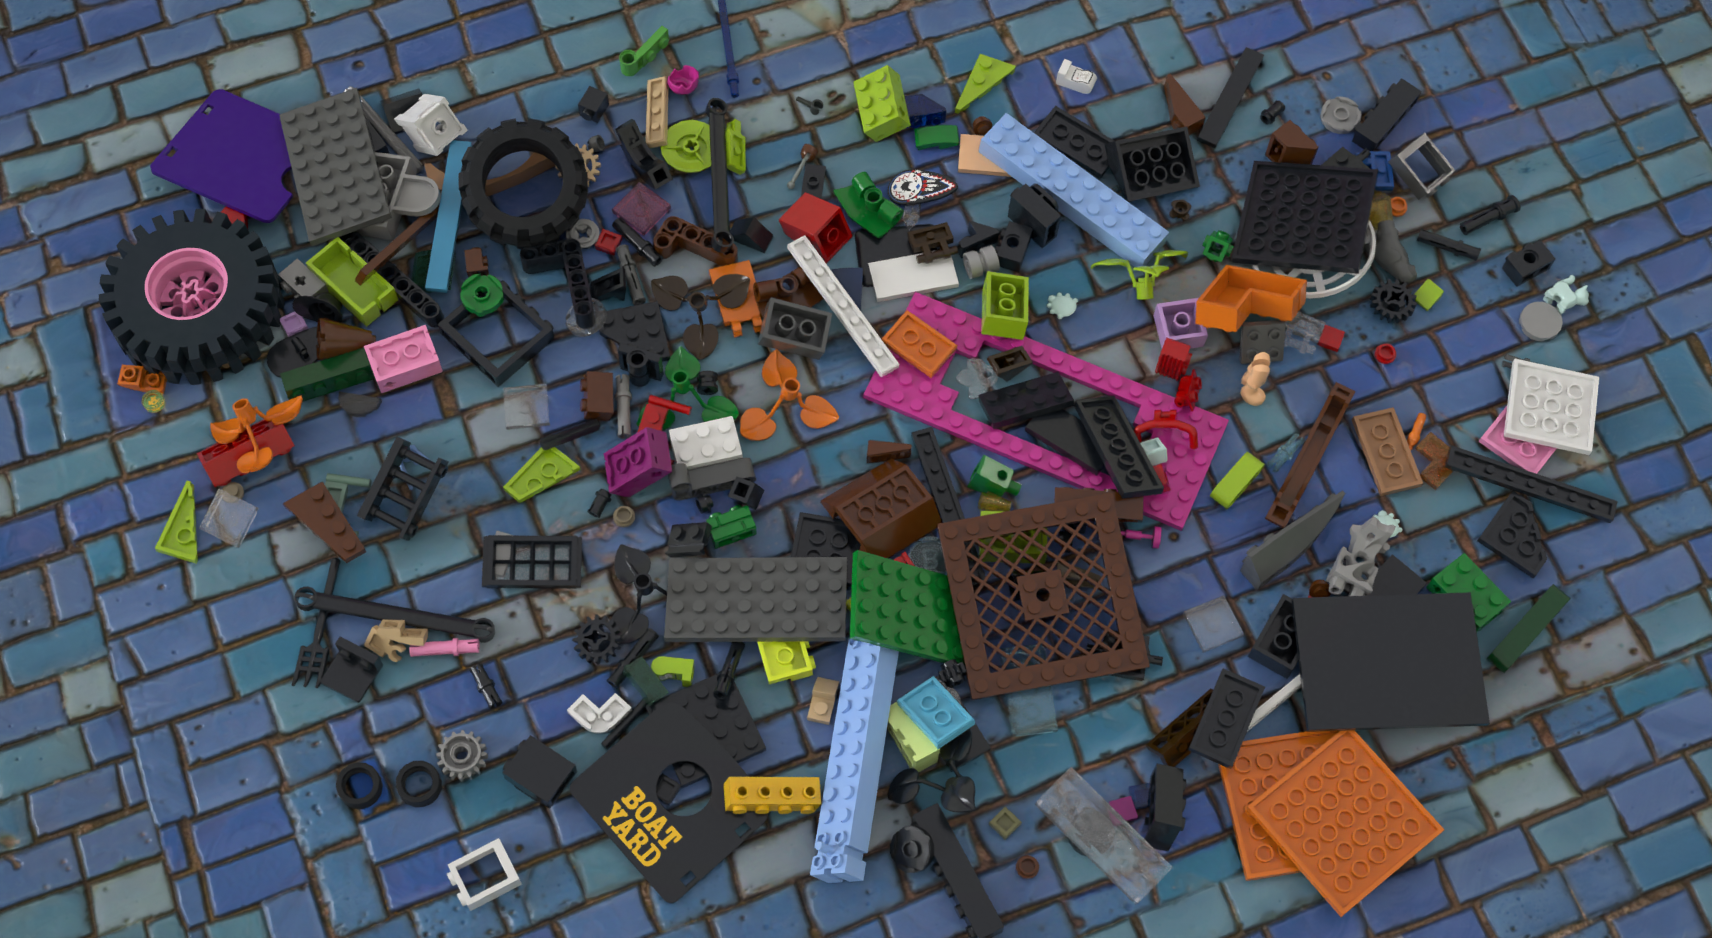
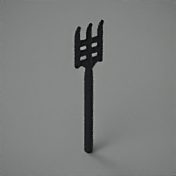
(315, 647)

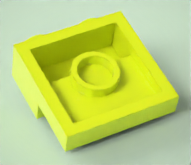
(786, 660)

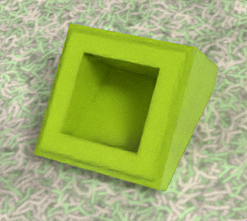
(1428, 294)

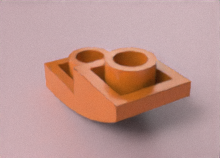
(139, 379)

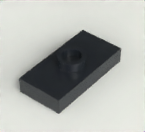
(813, 180)

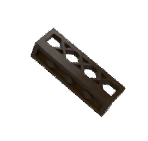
(1178, 743)

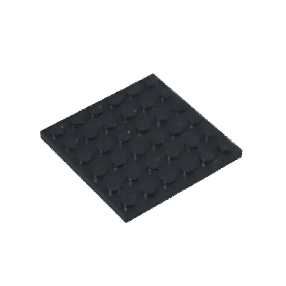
(1305, 216)

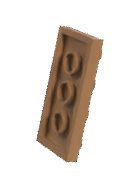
(1387, 451)

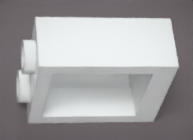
(493, 892)

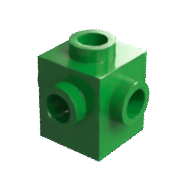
(1214, 252)

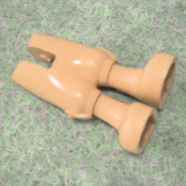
(1254, 378)

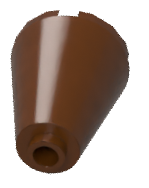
(340, 338)

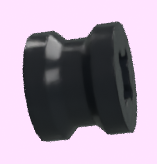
(707, 383)

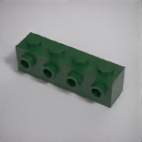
(328, 375)

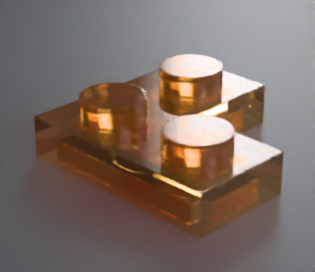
(1436, 452)

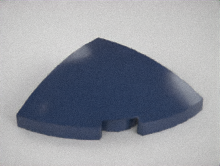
(851, 281)

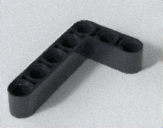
(565, 255)

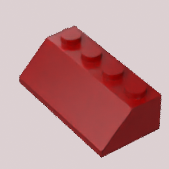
(222, 459)

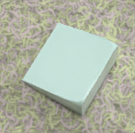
(1155, 451)

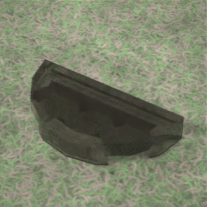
(358, 405)

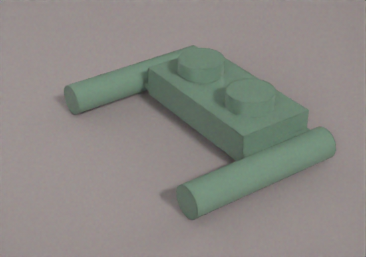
(338, 488)

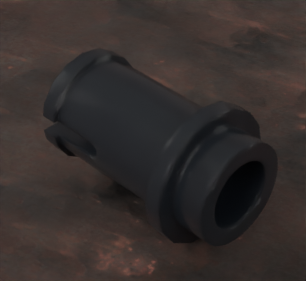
(1268, 115)
(599, 503)

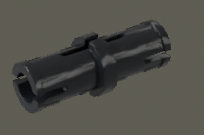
(486, 686)

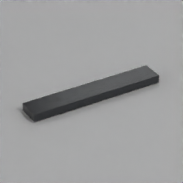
(1230, 97)

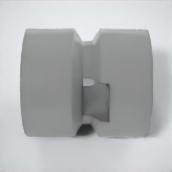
(981, 262)

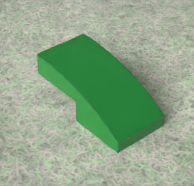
(939, 135)

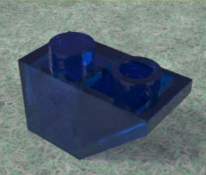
(924, 111)

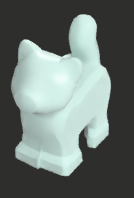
(1565, 296)

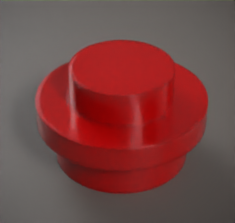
(1385, 353)

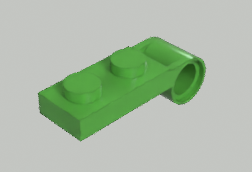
(633, 61)

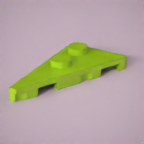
(984, 76)
(179, 533)

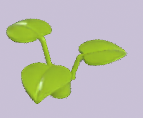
(1145, 284)

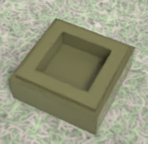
(1005, 823)

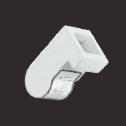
(1075, 78)

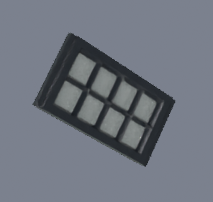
(534, 562)

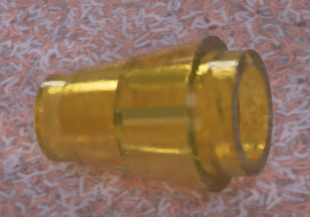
(993, 502)

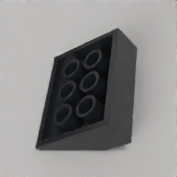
(1153, 164)

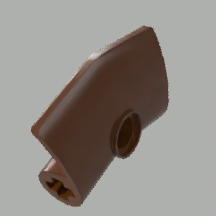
(801, 290)

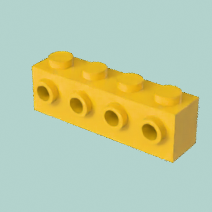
(772, 794)

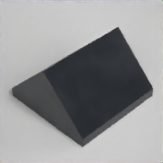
(399, 105)

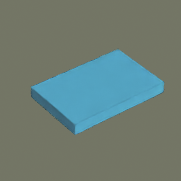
(935, 712)

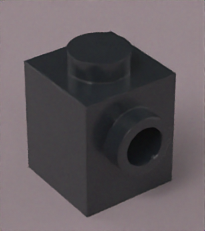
(593, 104)
(746, 493)

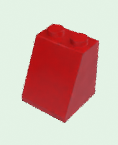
(819, 222)

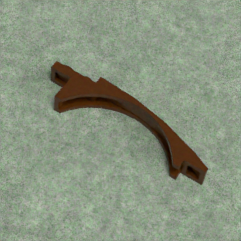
(1310, 455)

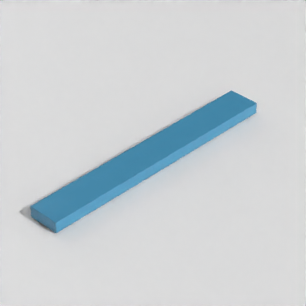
(447, 221)

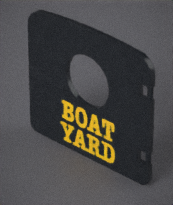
(625, 805)

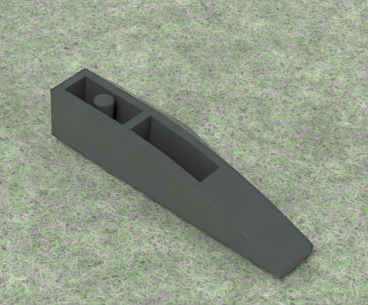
(1289, 544)

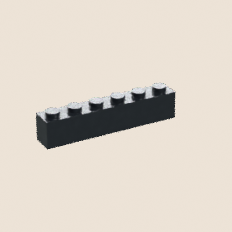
(959, 876)

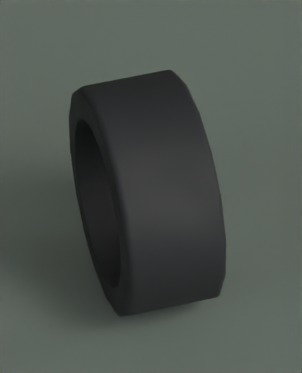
(411, 768)
(348, 772)

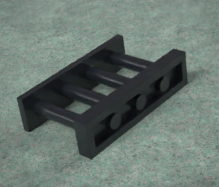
(390, 470)

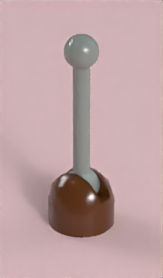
(808, 154)

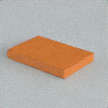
(919, 344)

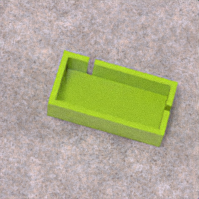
(338, 268)

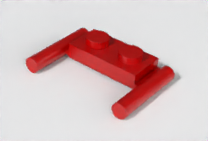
(656, 413)

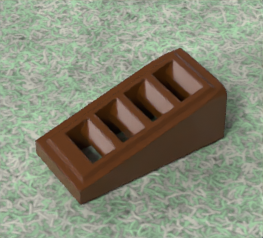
(882, 451)

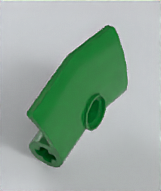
(875, 216)

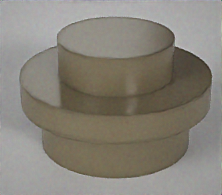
(235, 489)
(624, 516)

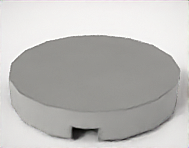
(1340, 115)
(1540, 321)

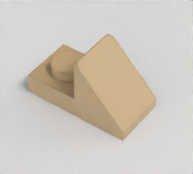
(823, 700)

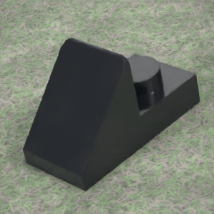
(979, 237)
(610, 285)

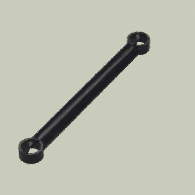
(719, 175)
(389, 612)

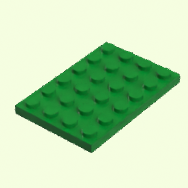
(903, 608)

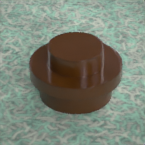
(981, 125)
(1319, 588)
(1027, 867)

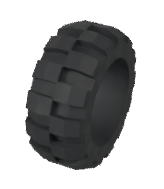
(512, 138)

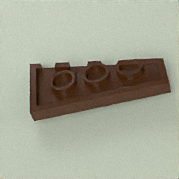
(323, 516)

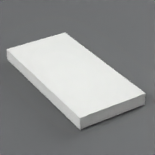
(904, 277)

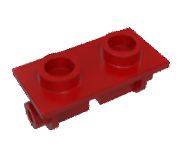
(1188, 390)

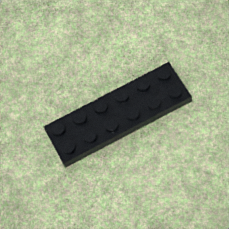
(1118, 447)

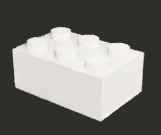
(706, 443)

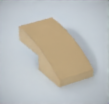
(396, 631)

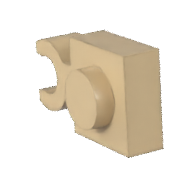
(383, 645)

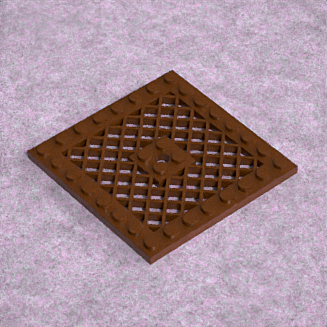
(1130, 635)

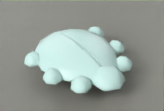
(1062, 305)
(1387, 519)

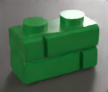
(731, 526)

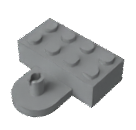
(404, 192)

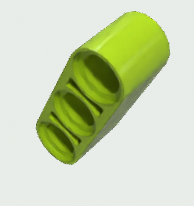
(1237, 480)

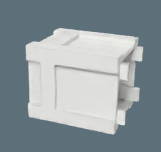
(421, 120)

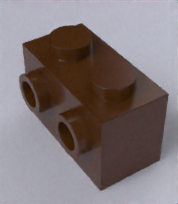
(597, 395)

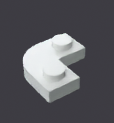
(597, 719)

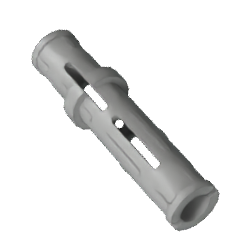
(623, 399)

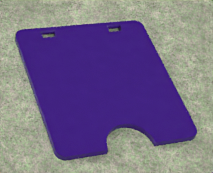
(231, 156)

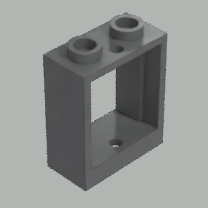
(1433, 156)

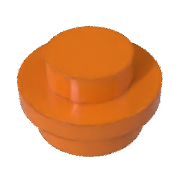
(1398, 206)

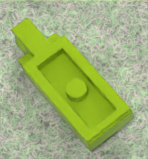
(735, 147)

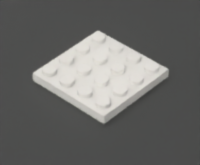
(1551, 406)

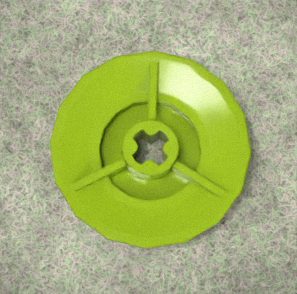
(680, 138)

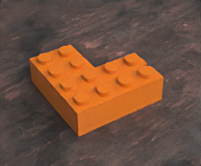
(1246, 291)

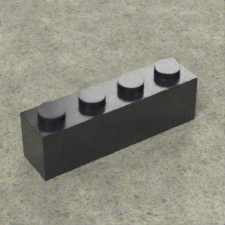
(1386, 115)

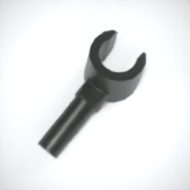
(811, 105)

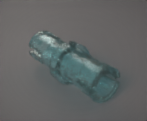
(1285, 452)

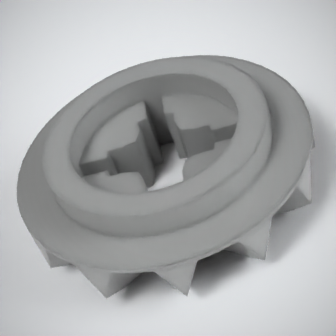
(583, 226)

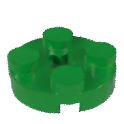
(487, 304)

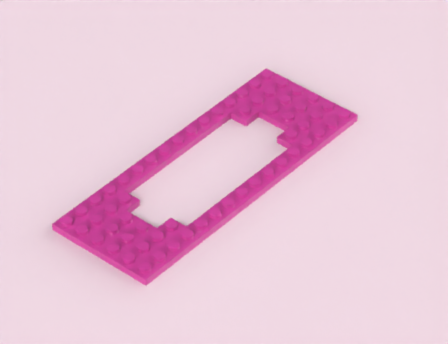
(929, 402)

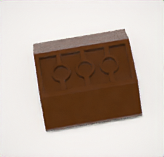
(885, 509)

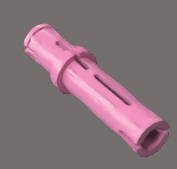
(446, 647)

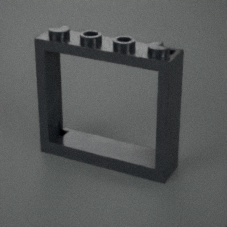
(519, 359)

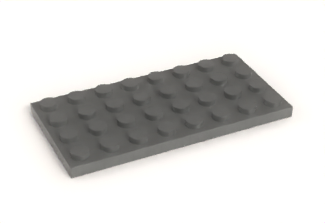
(334, 167)
(756, 599)

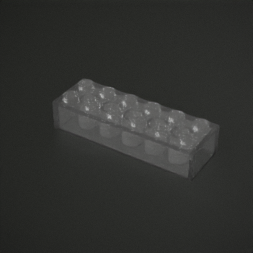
(1103, 835)

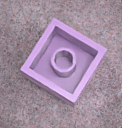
(1177, 322)

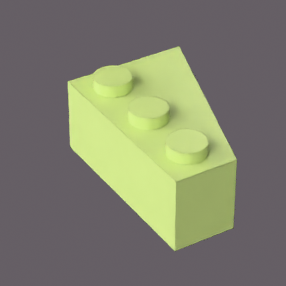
(910, 740)

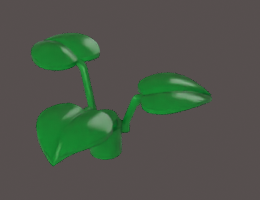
(680, 370)

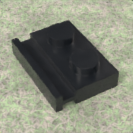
(688, 539)

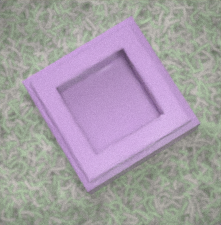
(293, 323)

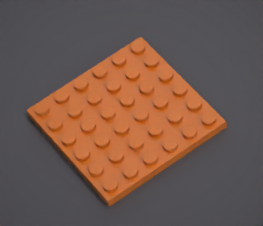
(1255, 770)
(1344, 820)

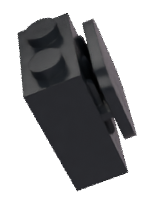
(1037, 210)
(539, 771)

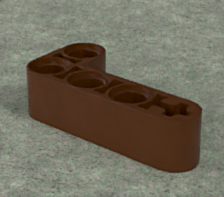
(697, 245)

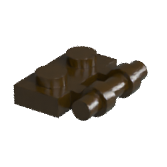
(929, 238)

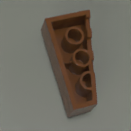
(1127, 509)

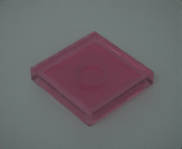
(641, 208)

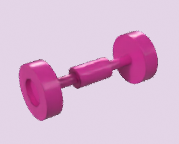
(1156, 536)

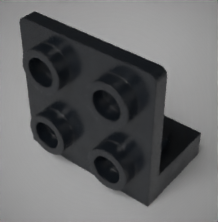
(352, 670)

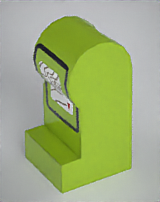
(674, 669)

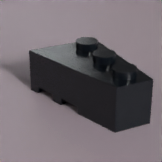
(1165, 806)

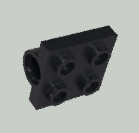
(640, 364)

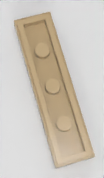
(657, 112)

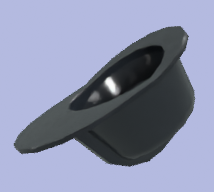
(319, 306)

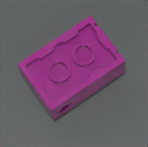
(637, 462)

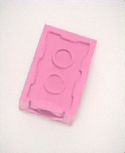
(403, 359)

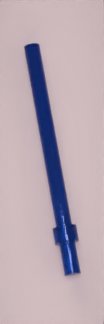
(732, 76)

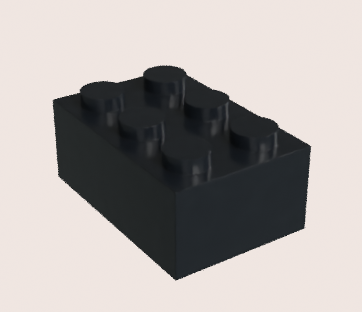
(1277, 642)

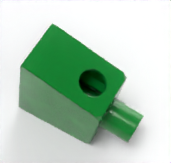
(993, 477)

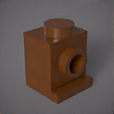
(476, 262)

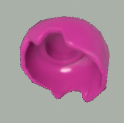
(684, 80)

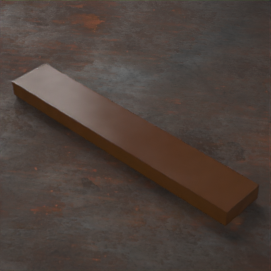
(395, 246)

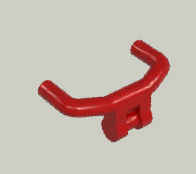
(1168, 419)

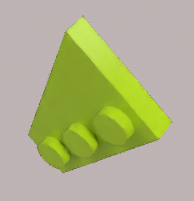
(540, 473)

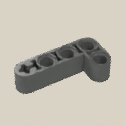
(708, 479)

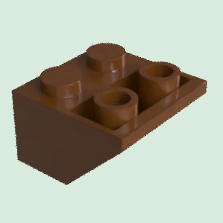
(1291, 145)

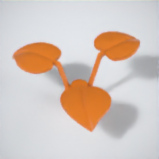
(781, 371)
(229, 430)

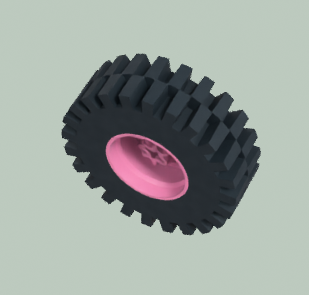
(202, 337)

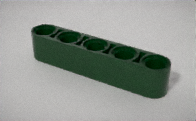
(1528, 628)

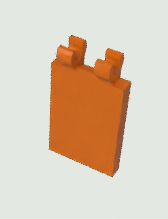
(749, 309)

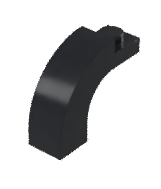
(645, 163)

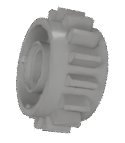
(462, 743)

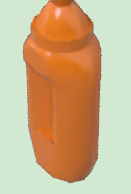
(1414, 435)

